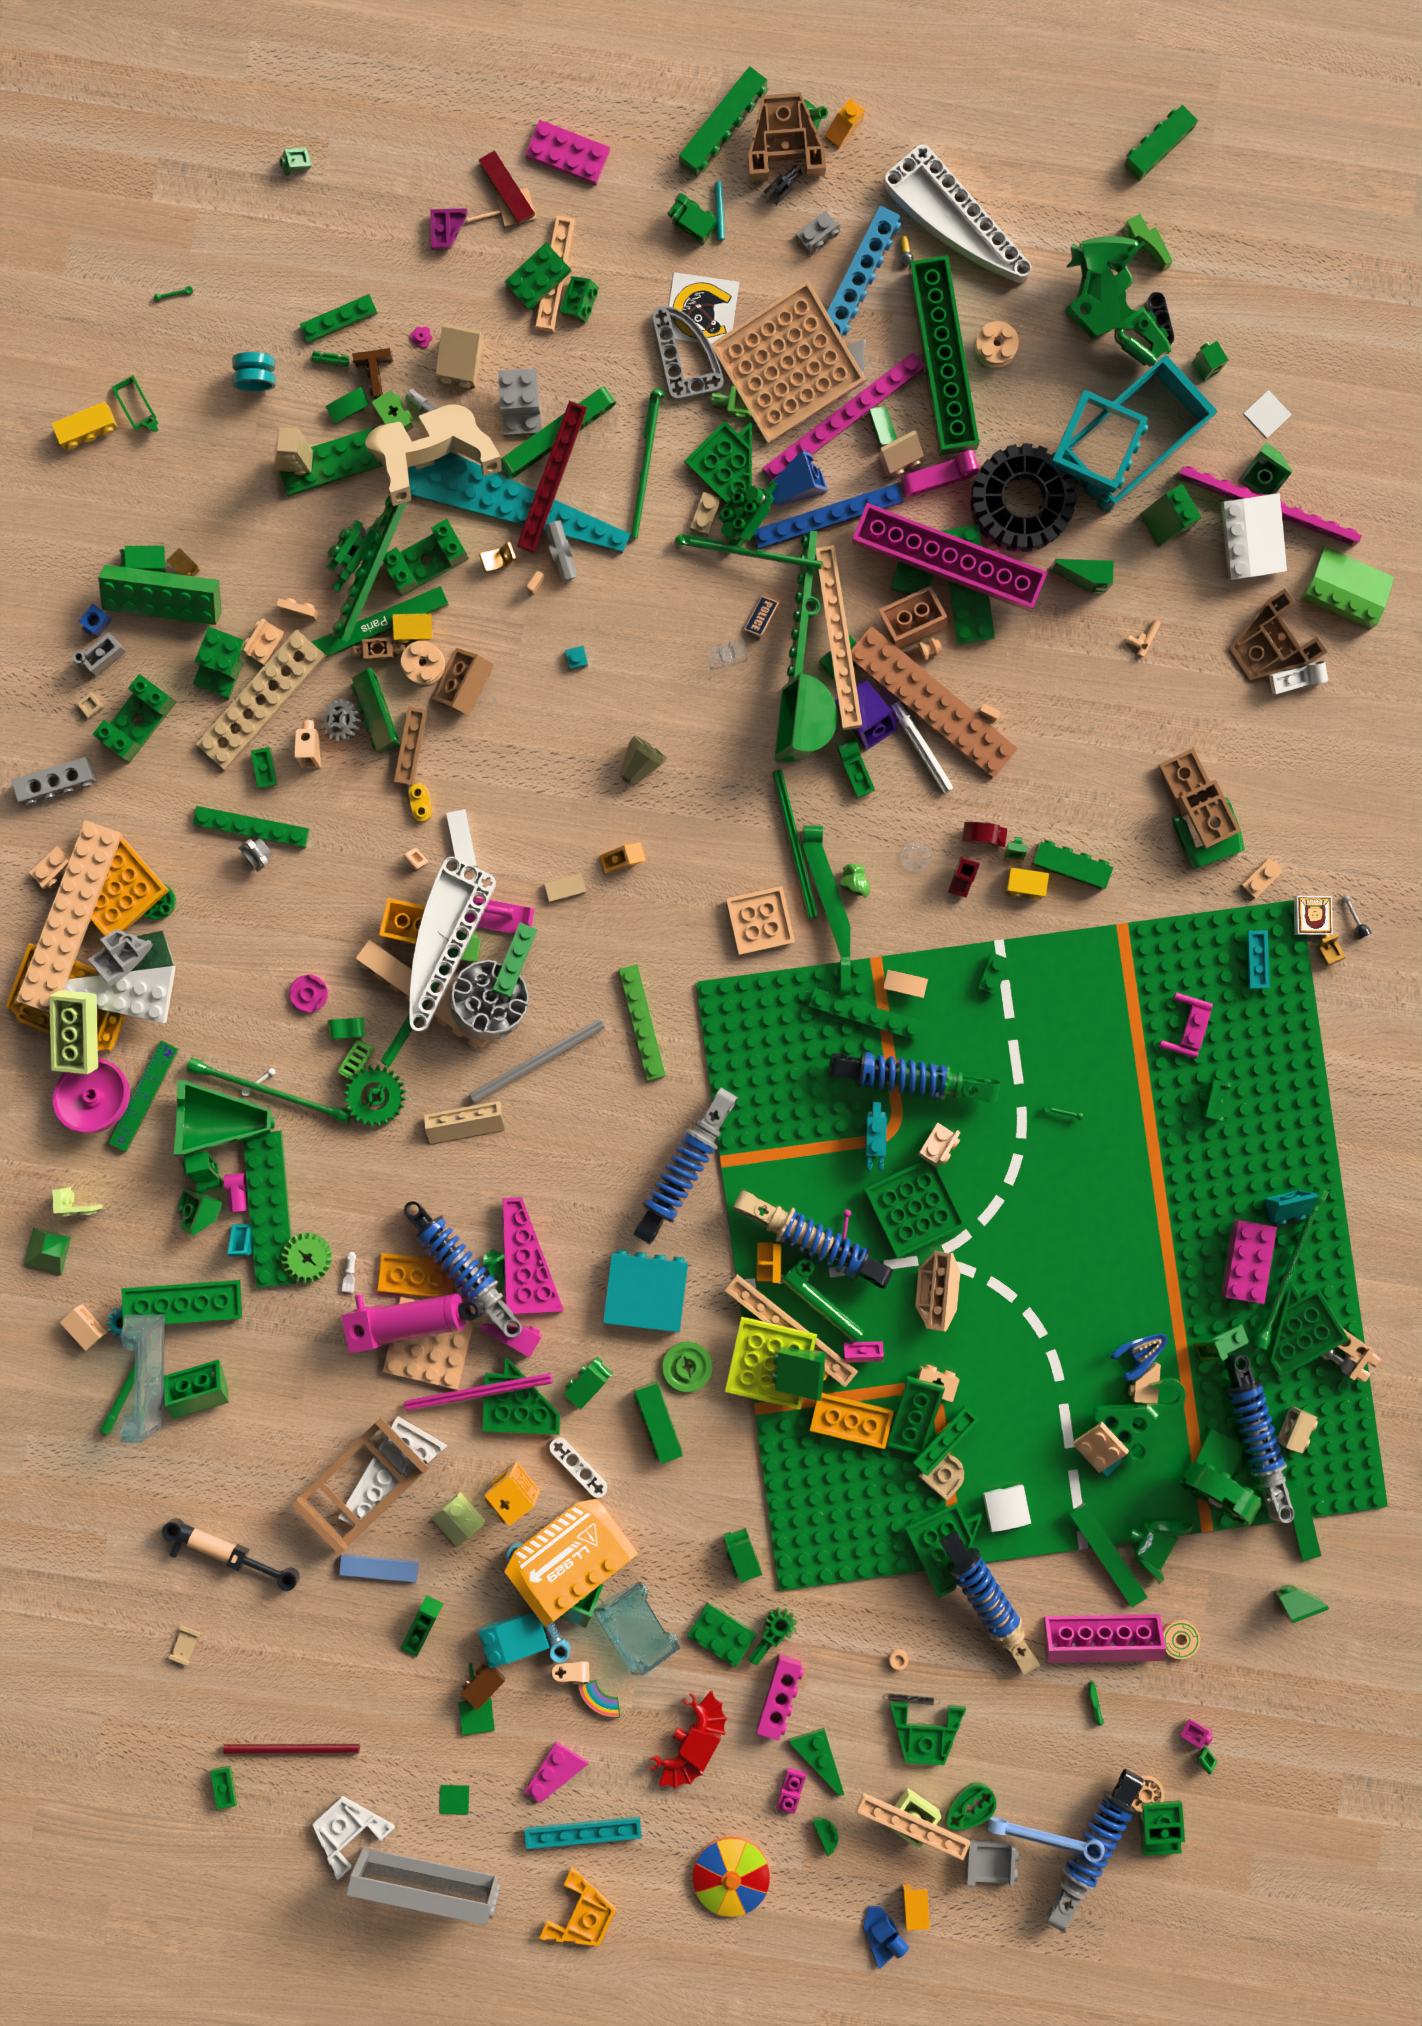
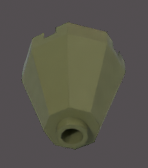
(640, 760)

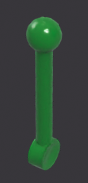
(189, 290)
(1048, 1108)

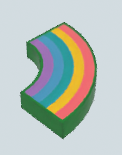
(598, 1700)

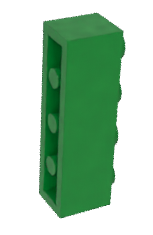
(1160, 142)
(1072, 865)
(658, 1421)

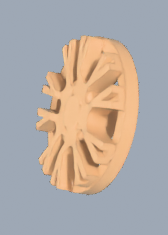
(1146, 1793)

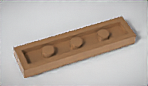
(410, 746)

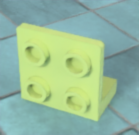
(63, 1202)

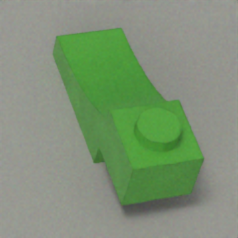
(1136, 229)

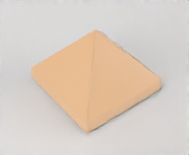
(415, 859)

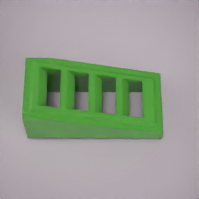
(342, 1070)

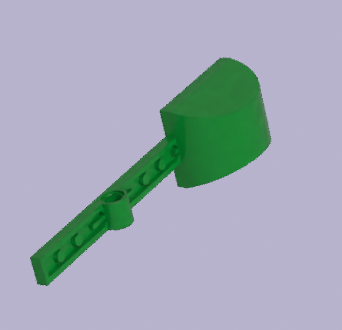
(806, 704)

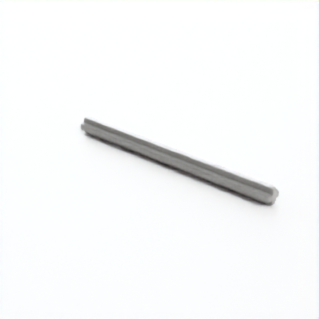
(537, 1060)

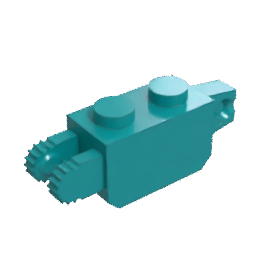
(875, 1136)

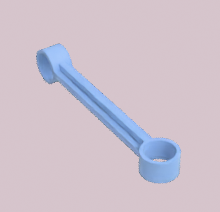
(1003, 1827)

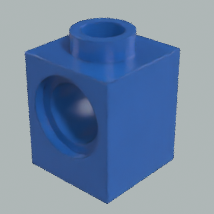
(94, 612)

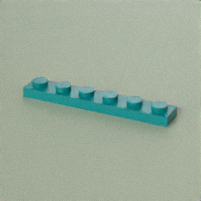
(583, 1832)

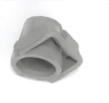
(256, 853)

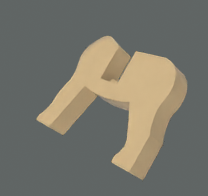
(444, 431)

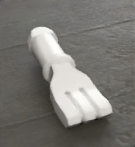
(349, 1280)

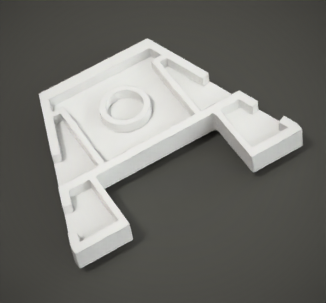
(340, 1825)

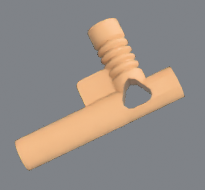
(1144, 639)

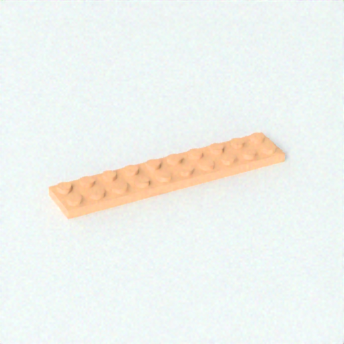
(69, 915)

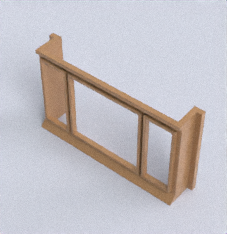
(321, 1526)

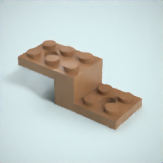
(1199, 798)

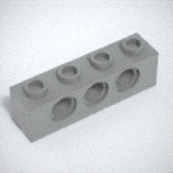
(24, 785)

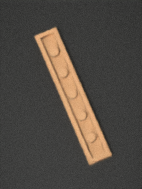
(550, 303)
(912, 1826)

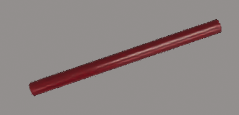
(291, 1749)

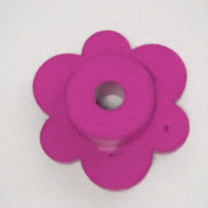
(423, 341)

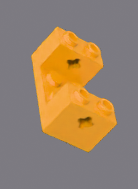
(515, 1490)

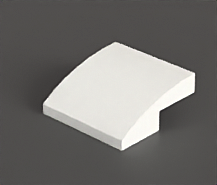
(1006, 1508)

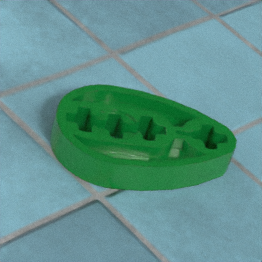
(966, 1796)

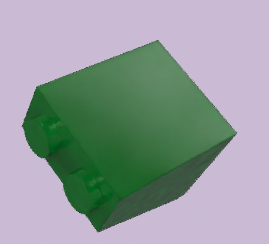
(1171, 515)
(799, 1372)

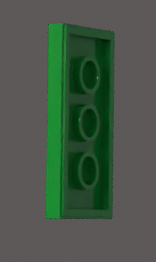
(915, 1415)

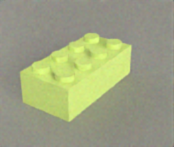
(73, 1032)

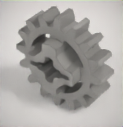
(341, 719)

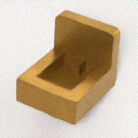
(1330, 949)

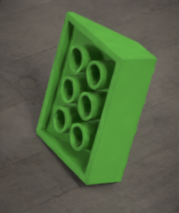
(1348, 588)

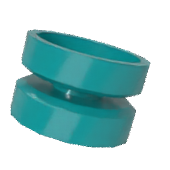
(253, 371)

